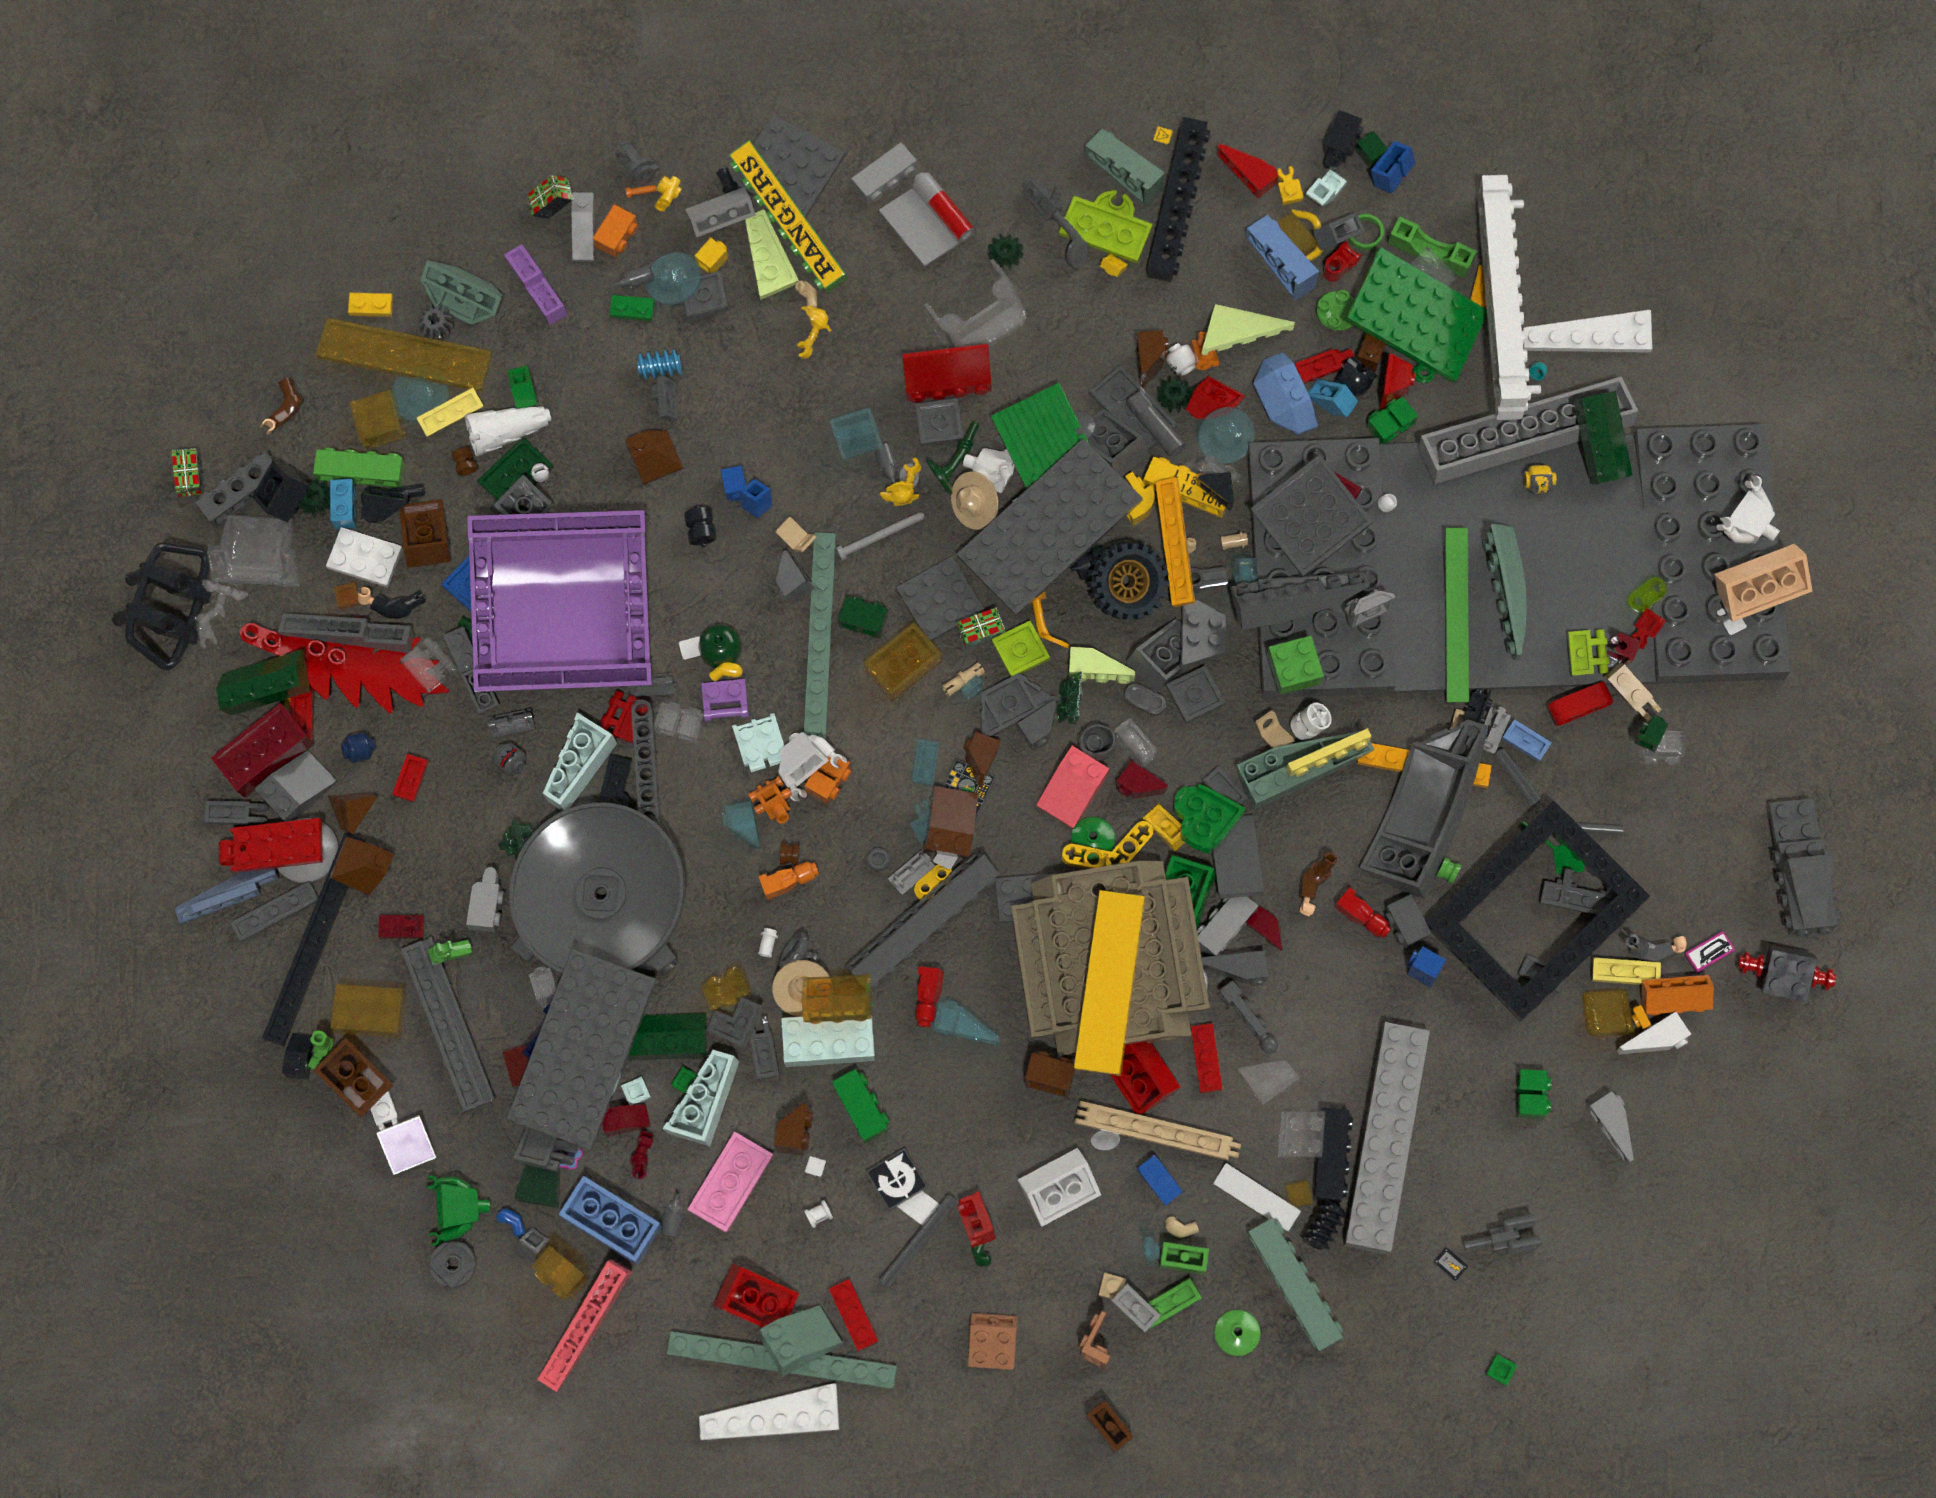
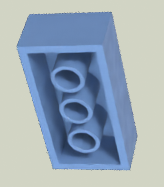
(610, 1220)

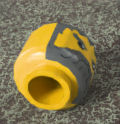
(1539, 479)

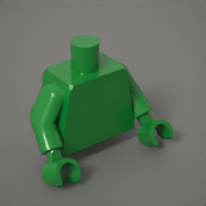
(456, 1207)

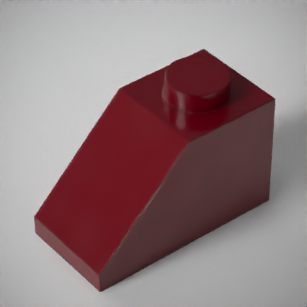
(1139, 783)
(625, 1119)

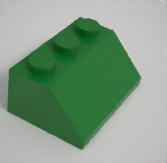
(1200, 881)

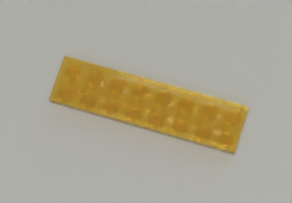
(404, 354)

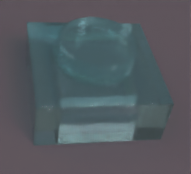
(972, 688)

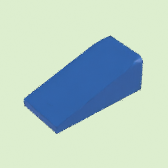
(1159, 1180)

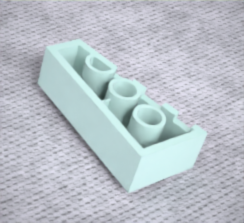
(578, 762)

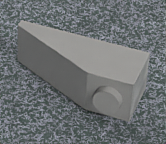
(583, 226)
(1612, 1121)

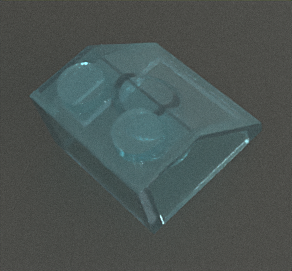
(856, 434)

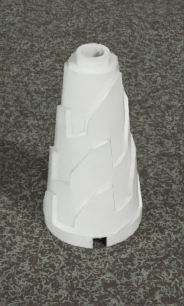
(494, 429)

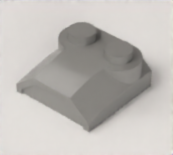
(1369, 607)

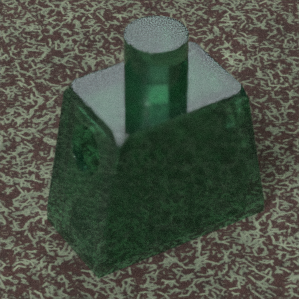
(539, 1187)

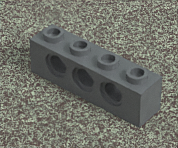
(234, 501)

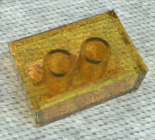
(903, 662)
(837, 998)
(368, 1011)

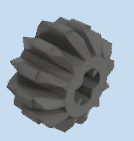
(437, 330)

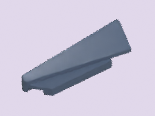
(228, 893)

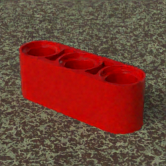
(1580, 703)

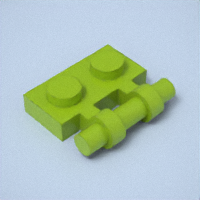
(1581, 655)

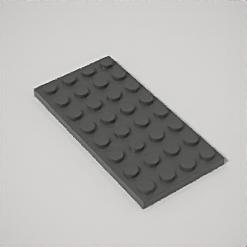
(1049, 527)
(582, 1049)

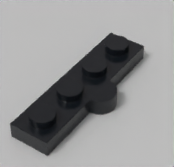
(615, 782)

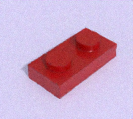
(410, 778)

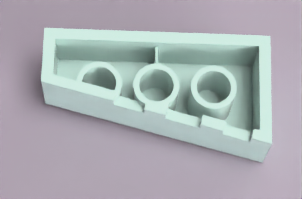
(704, 1102)

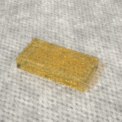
(1297, 233)

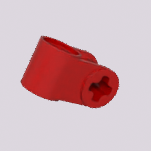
(1343, 259)

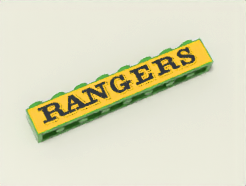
(788, 216)

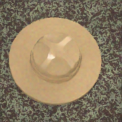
(974, 500)
(789, 984)

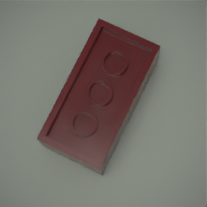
(262, 750)

